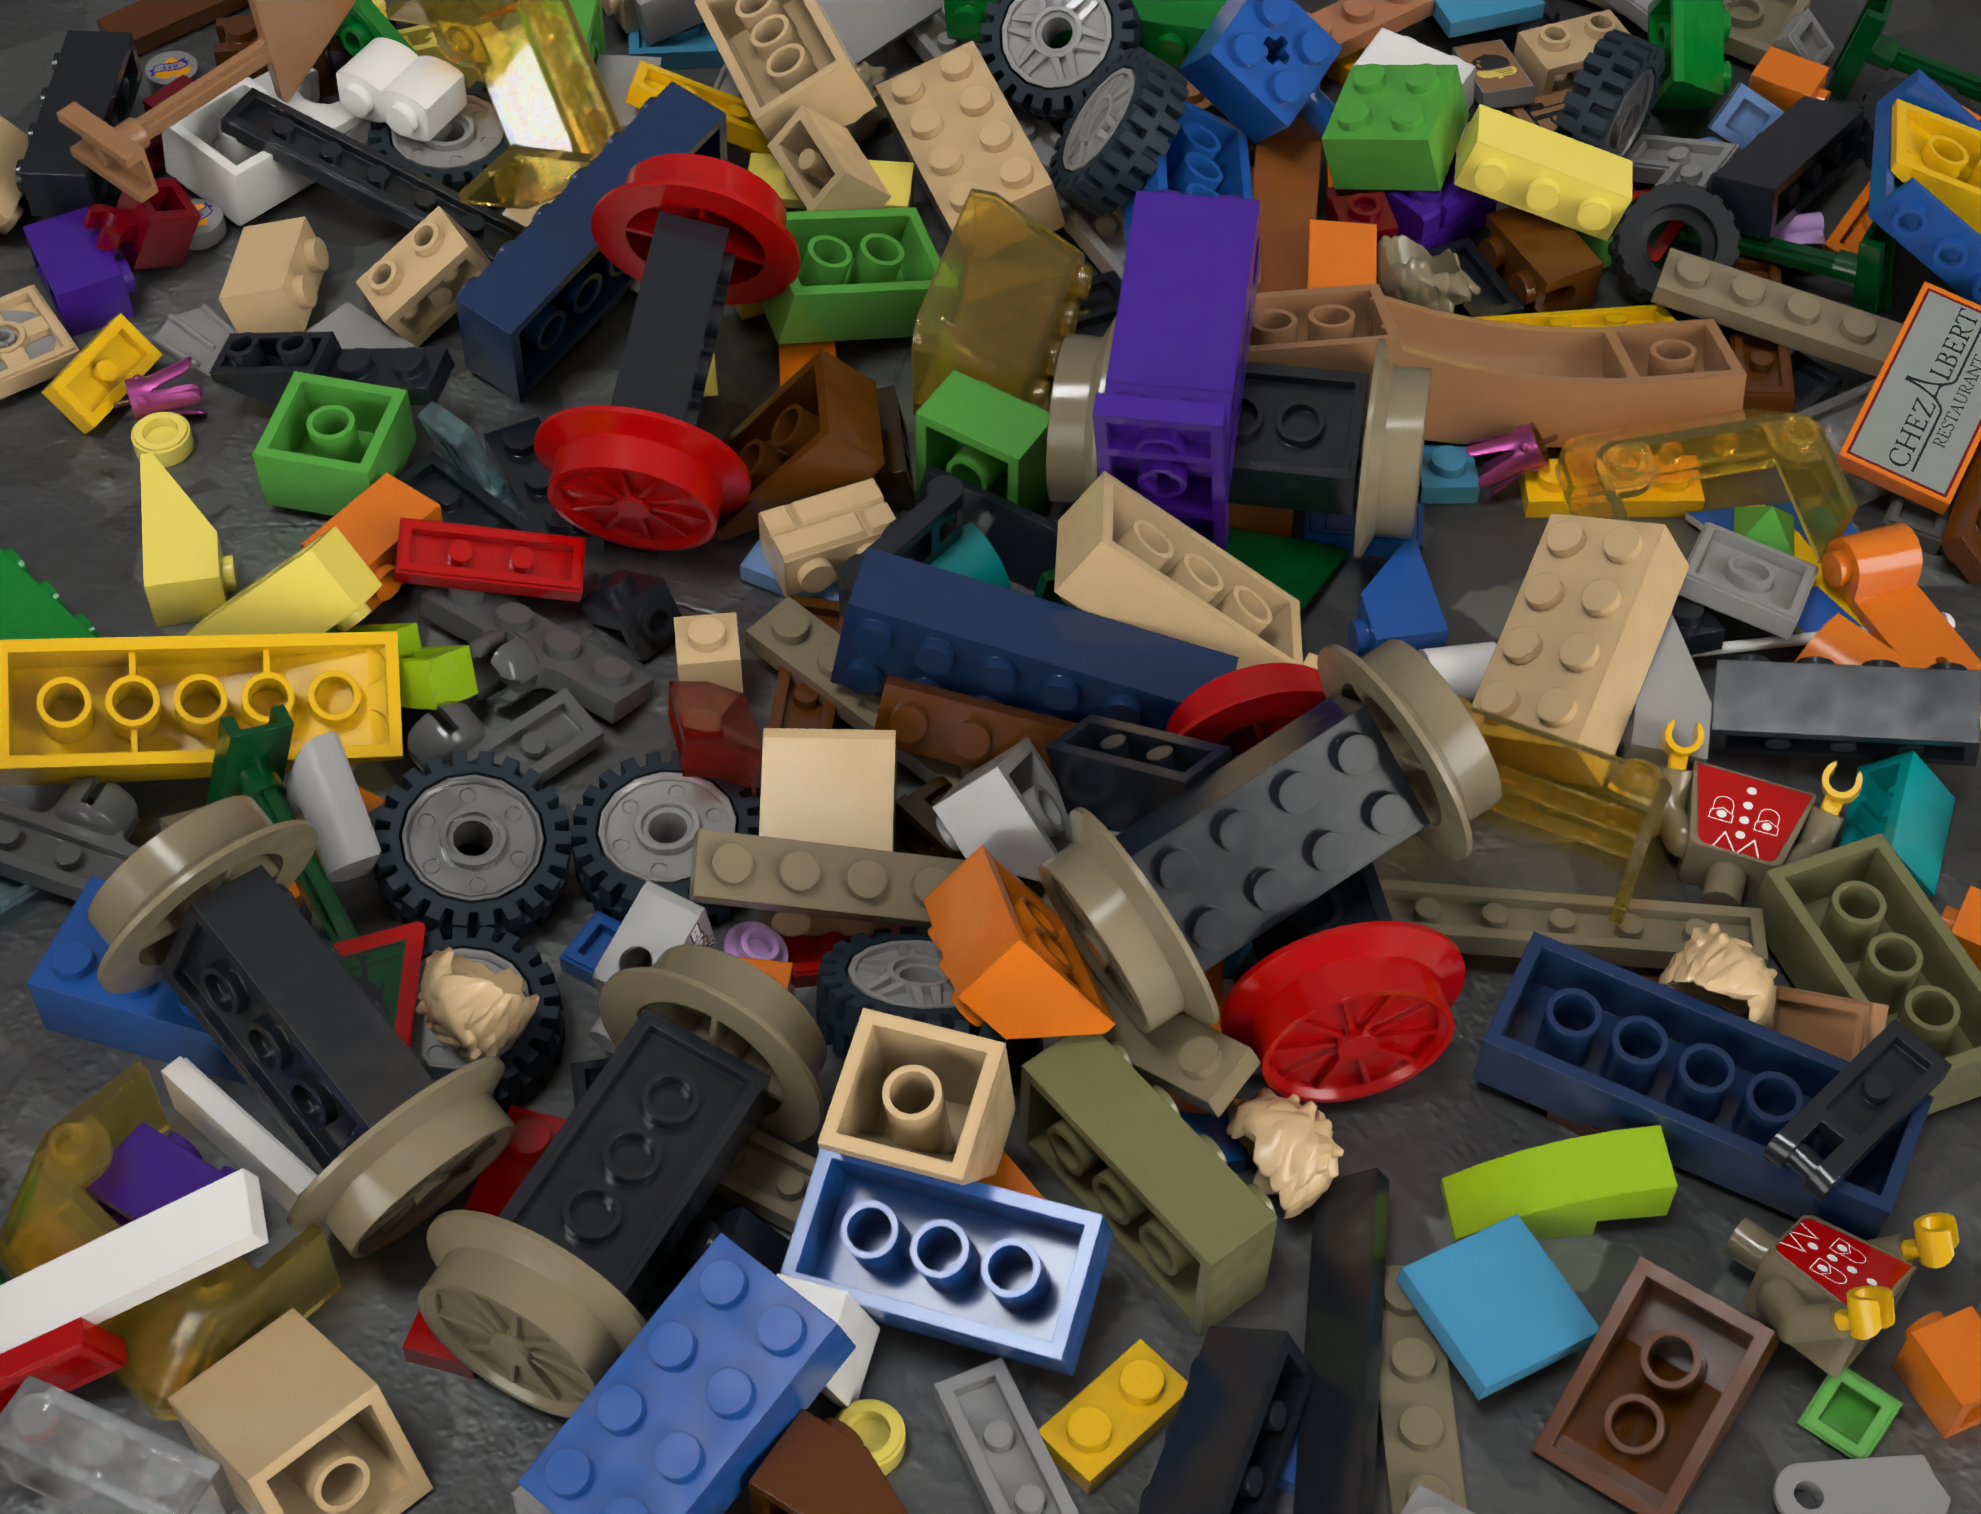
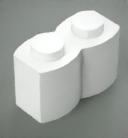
(401, 89)

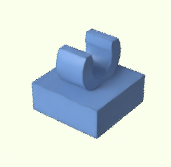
(1744, 116)

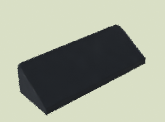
(1019, 536)

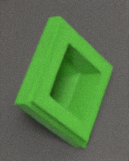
(1766, 526)

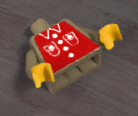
(1739, 826)
(1830, 1288)

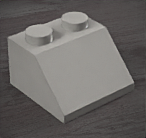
(1008, 809)

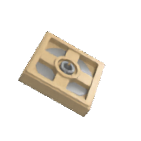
(31, 341)

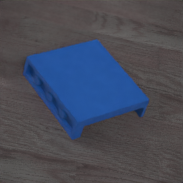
(1913, 212)

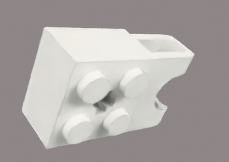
(233, 174)

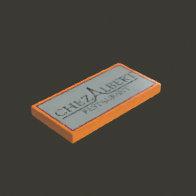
(1923, 405)

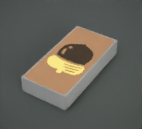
(1498, 75)

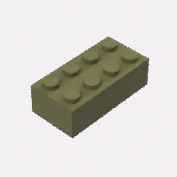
(1868, 933)
(1151, 1176)

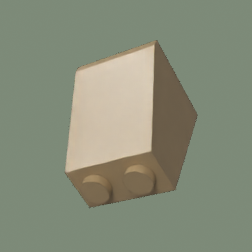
(828, 791)
(922, 1099)
(300, 1427)

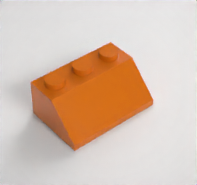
(1011, 956)

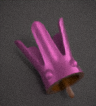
(148, 399)
(1523, 452)

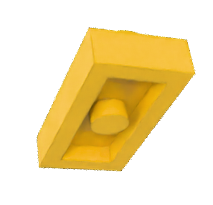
(97, 375)
(1113, 1416)

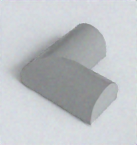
(328, 797)

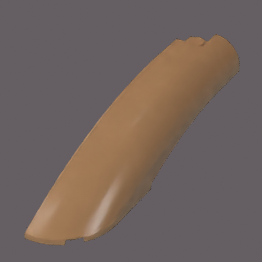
(1505, 373)

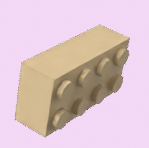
(786, 58)
(965, 138)
(1157, 574)
(1584, 628)

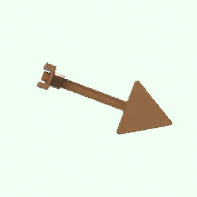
(288, 42)

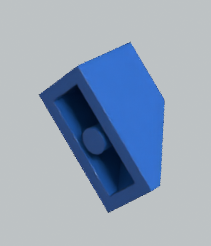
(1399, 606)

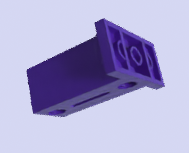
(1181, 354)

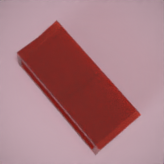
(713, 731)

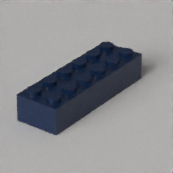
(553, 276)
(1011, 647)
(1643, 1055)

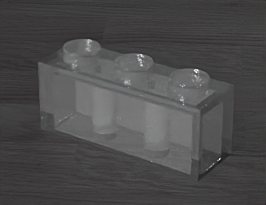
(102, 1460)

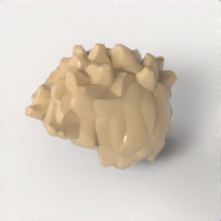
(1724, 975)
(472, 1004)
(1288, 1146)

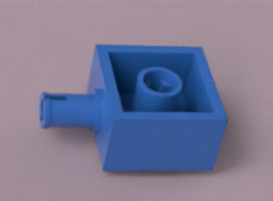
(1264, 66)

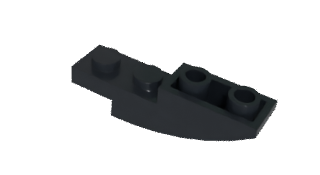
(265, 362)

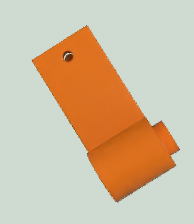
(1878, 580)

